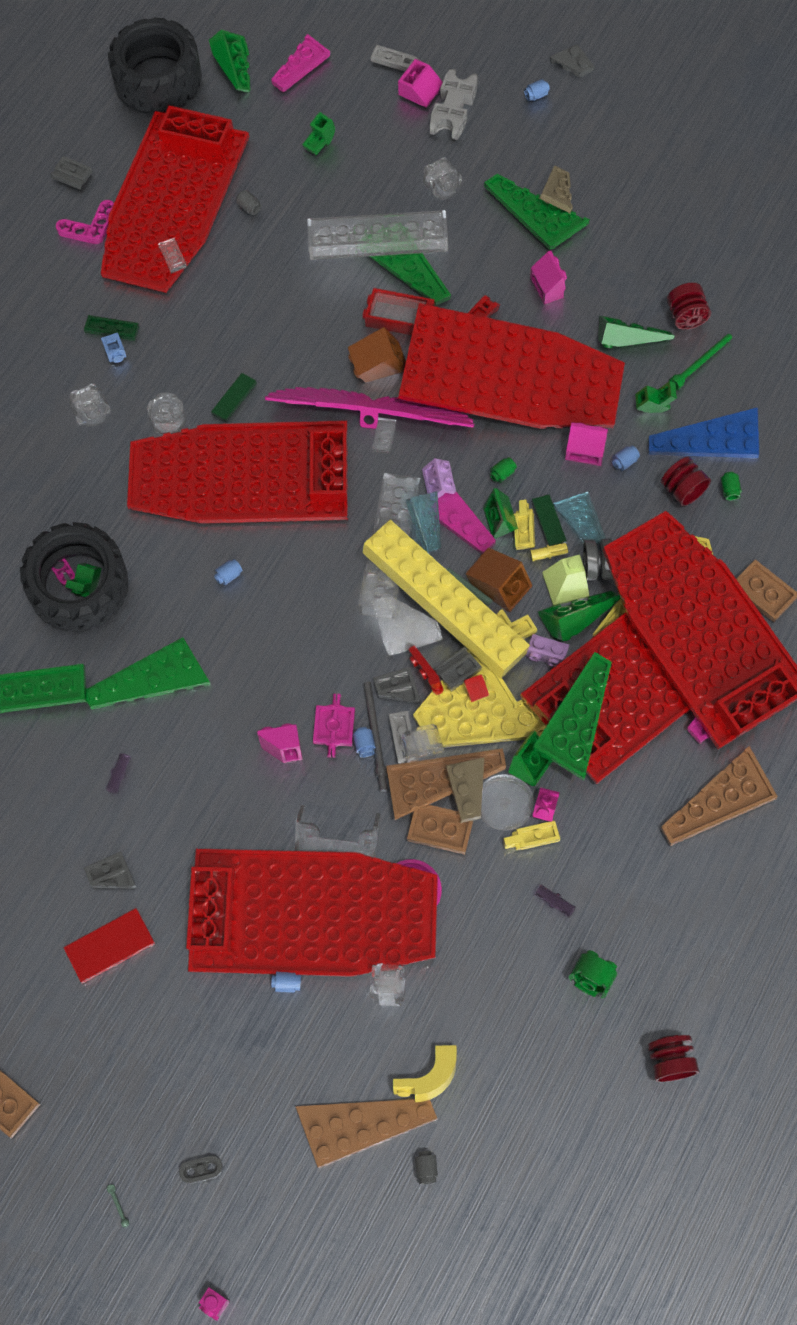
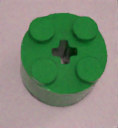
(593, 974)

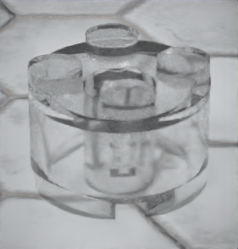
(442, 178)
(89, 405)
(166, 413)
(422, 742)
(388, 984)

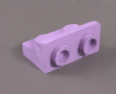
(439, 477)
(547, 650)

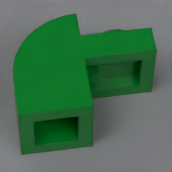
(322, 133)
(656, 400)
(85, 579)

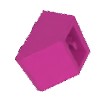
(419, 83)
(548, 278)
(586, 444)
(281, 742)

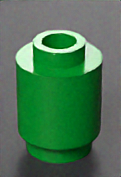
(502, 470)
(731, 486)

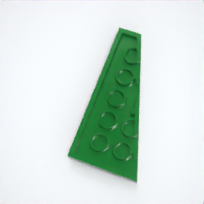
(542, 219)
(417, 274)
(155, 675)
(573, 726)

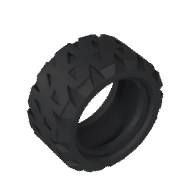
(150, 39)
(67, 541)

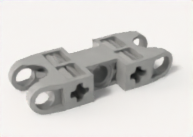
(451, 114)

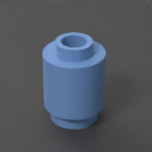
(536, 90)
(625, 458)
(228, 572)
(364, 742)
(286, 982)

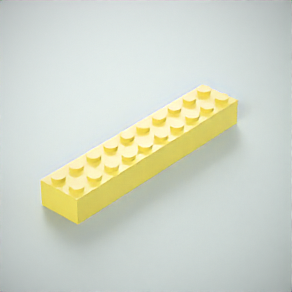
(445, 598)

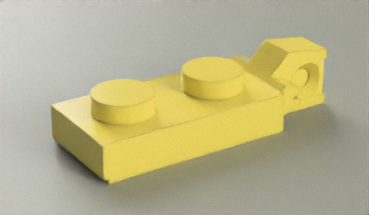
(525, 521)
(533, 836)

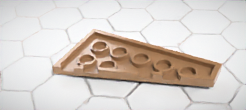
(427, 781)
(730, 794)
(348, 1128)

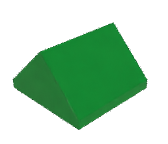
(499, 514)
(527, 763)

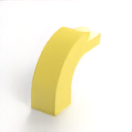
(435, 1081)

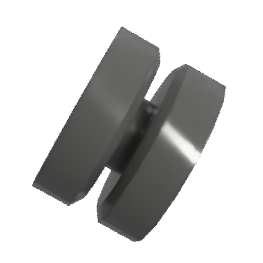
(595, 560)

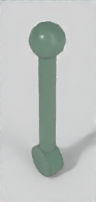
(111, 1189)

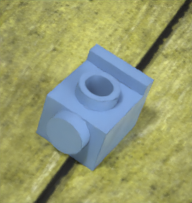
(114, 351)

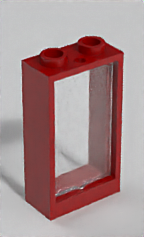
(393, 310)

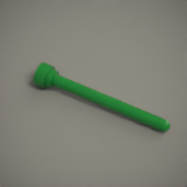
(679, 379)

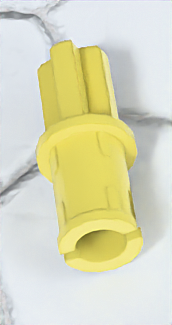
(549, 551)

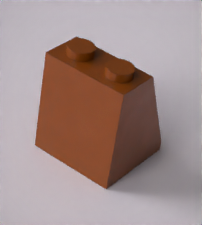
(377, 356)
(500, 578)

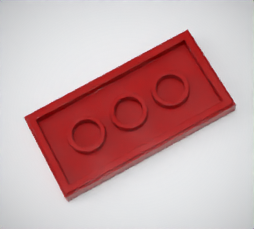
(109, 945)

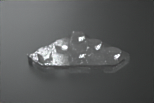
(403, 625)

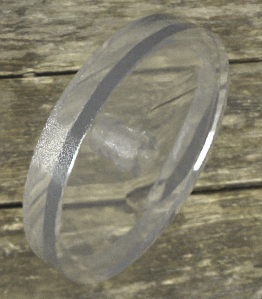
(506, 802)

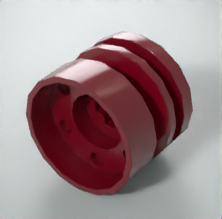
(688, 306)
(685, 481)
(672, 1053)

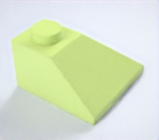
(566, 580)

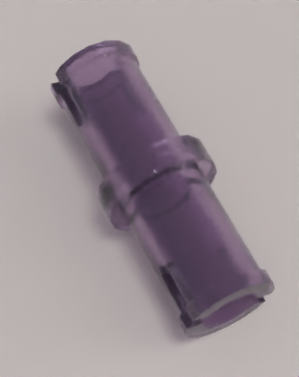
(118, 773)
(555, 900)

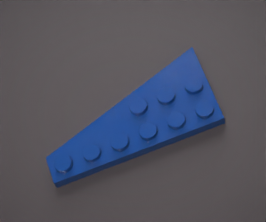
(724, 436)

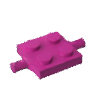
(334, 725)

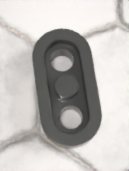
(201, 1169)

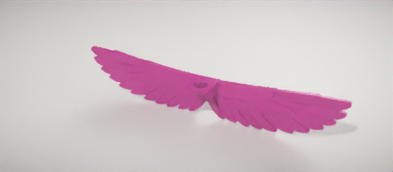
(354, 401)

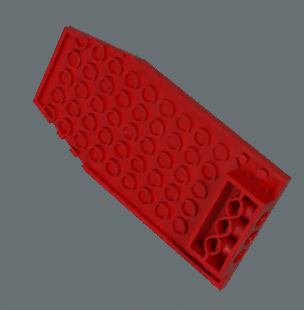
(170, 194)
(508, 371)
(243, 473)
(701, 628)
(636, 699)
(307, 913)

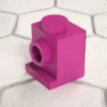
(546, 804)
(213, 1304)

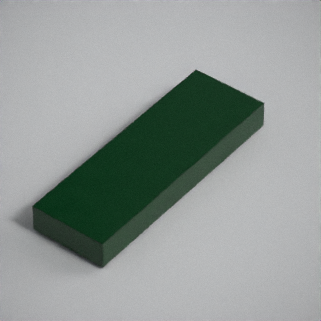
(108, 326)
(233, 397)
(549, 520)

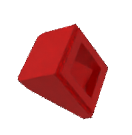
(476, 688)

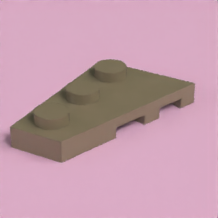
(557, 189)
(467, 787)

